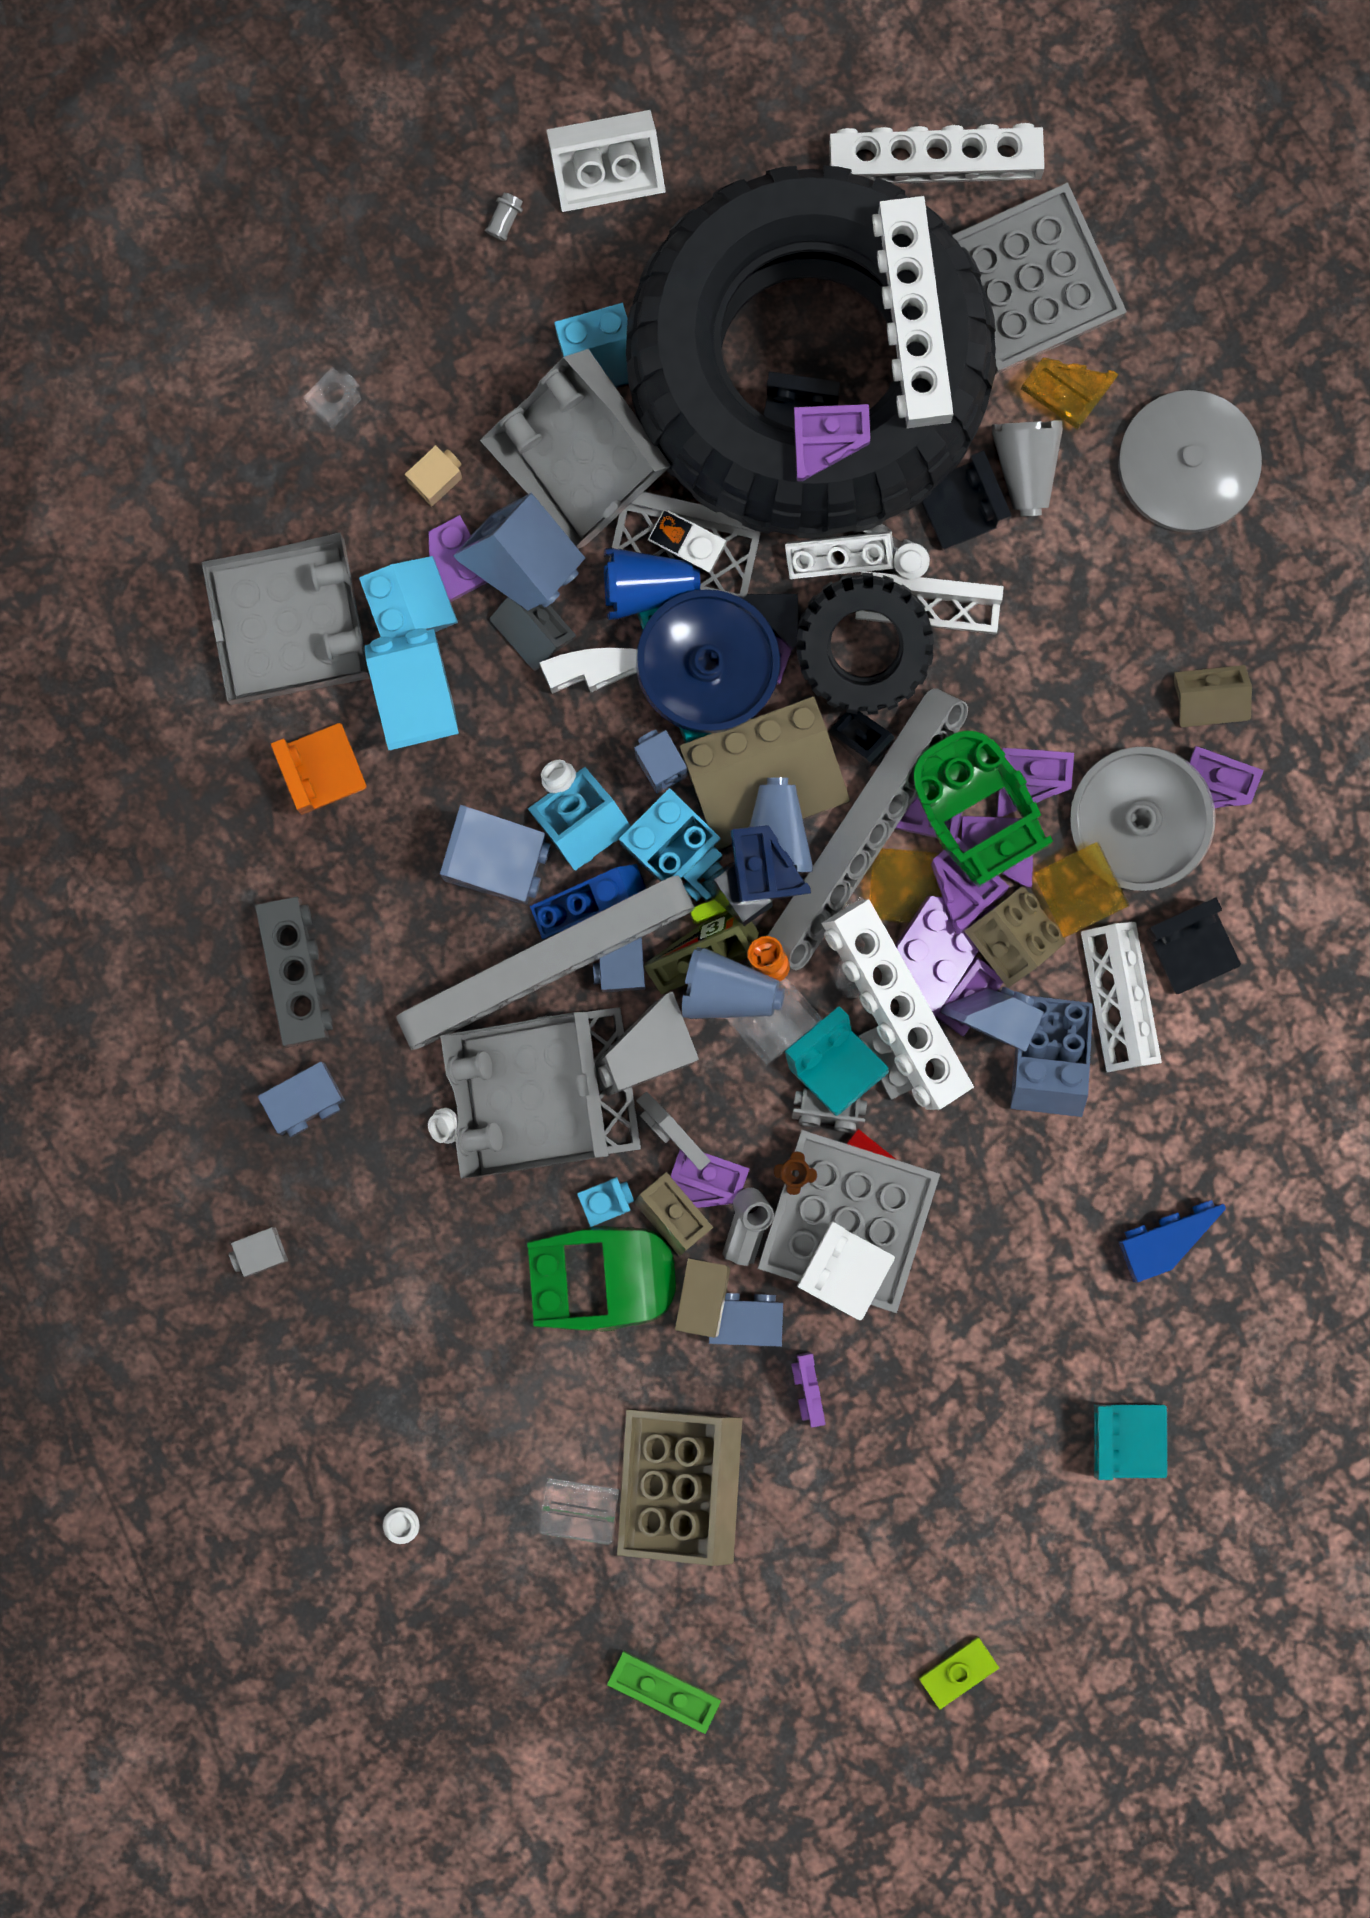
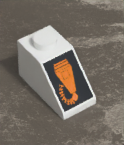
(687, 540)

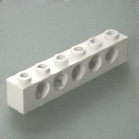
(954, 166)
(910, 218)
(914, 1013)

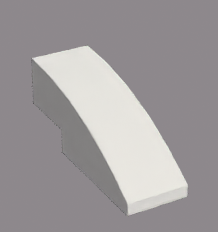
(595, 666)

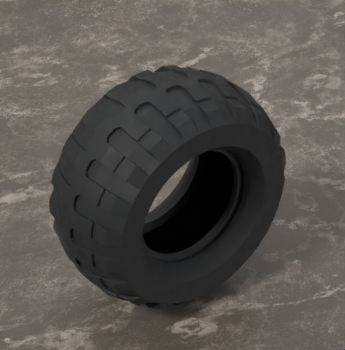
(715, 441)

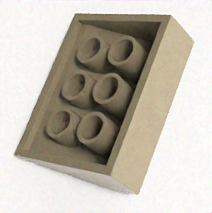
(779, 744)
(679, 1487)

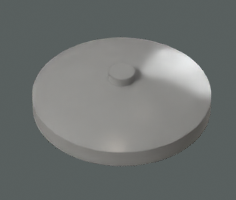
(1189, 461)
(1146, 814)

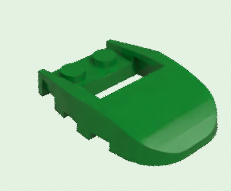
(958, 776)
(636, 1278)

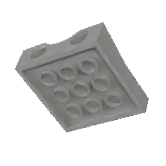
(1041, 276)
(577, 448)
(285, 619)
(525, 1095)
(863, 1194)

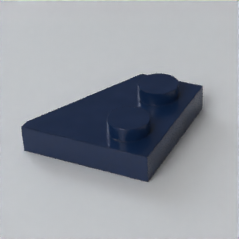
(763, 866)

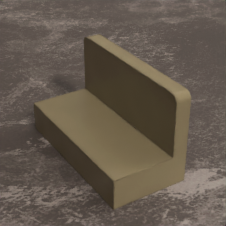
(1213, 696)
(672, 1214)
(702, 1298)

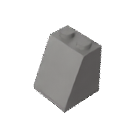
(647, 1049)

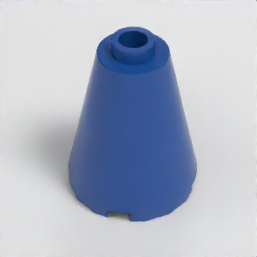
(644, 581)

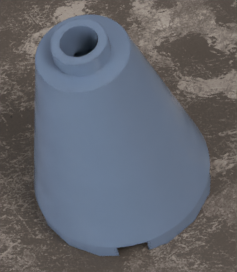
(780, 809)
(728, 989)

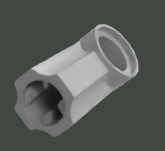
(747, 1228)

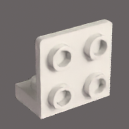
(846, 1271)

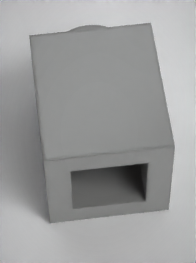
(258, 1252)

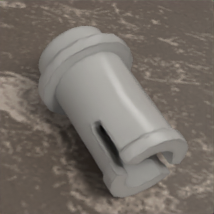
(504, 216)

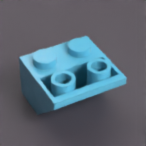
(669, 838)

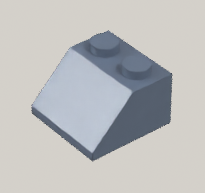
(1001, 1015)

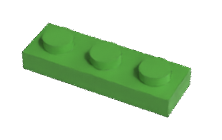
(664, 1692)

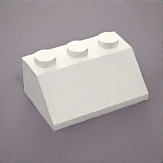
(606, 160)

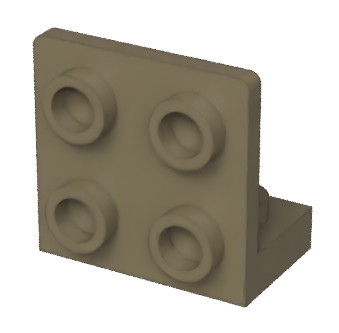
(1016, 936)

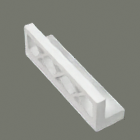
(948, 591)
(1128, 995)

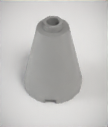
(1028, 462)

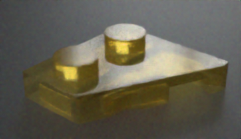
(1068, 389)

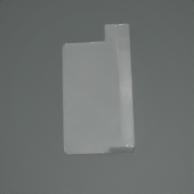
(579, 1511)

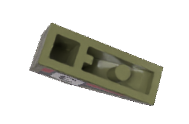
(719, 934)

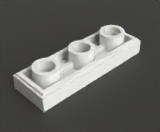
(861, 553)

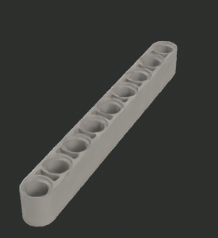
(865, 827)
(545, 962)

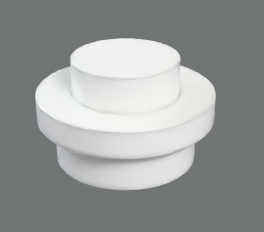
(911, 560)
(558, 776)
(443, 1125)
(401, 1525)

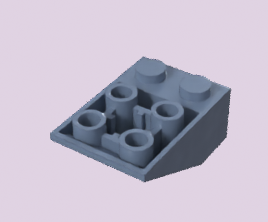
(1057, 1062)

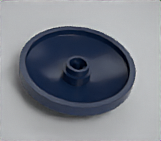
(707, 661)

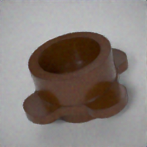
(792, 1183)

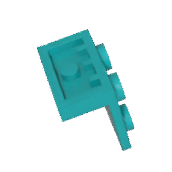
(835, 1062)
(1130, 1441)

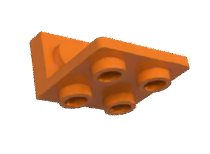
(319, 768)

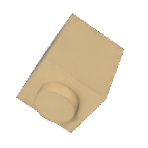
(434, 474)

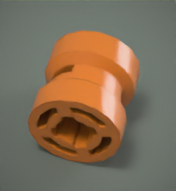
(769, 951)

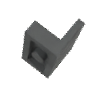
(532, 632)

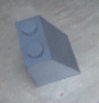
(522, 553)
(494, 856)

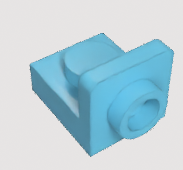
(704, 868)
(606, 1201)

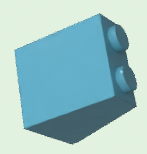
(411, 688)

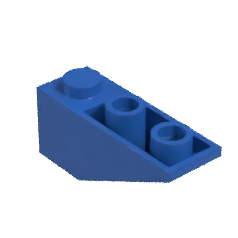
(586, 899)
(1162, 1247)

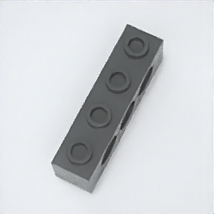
(272, 920)

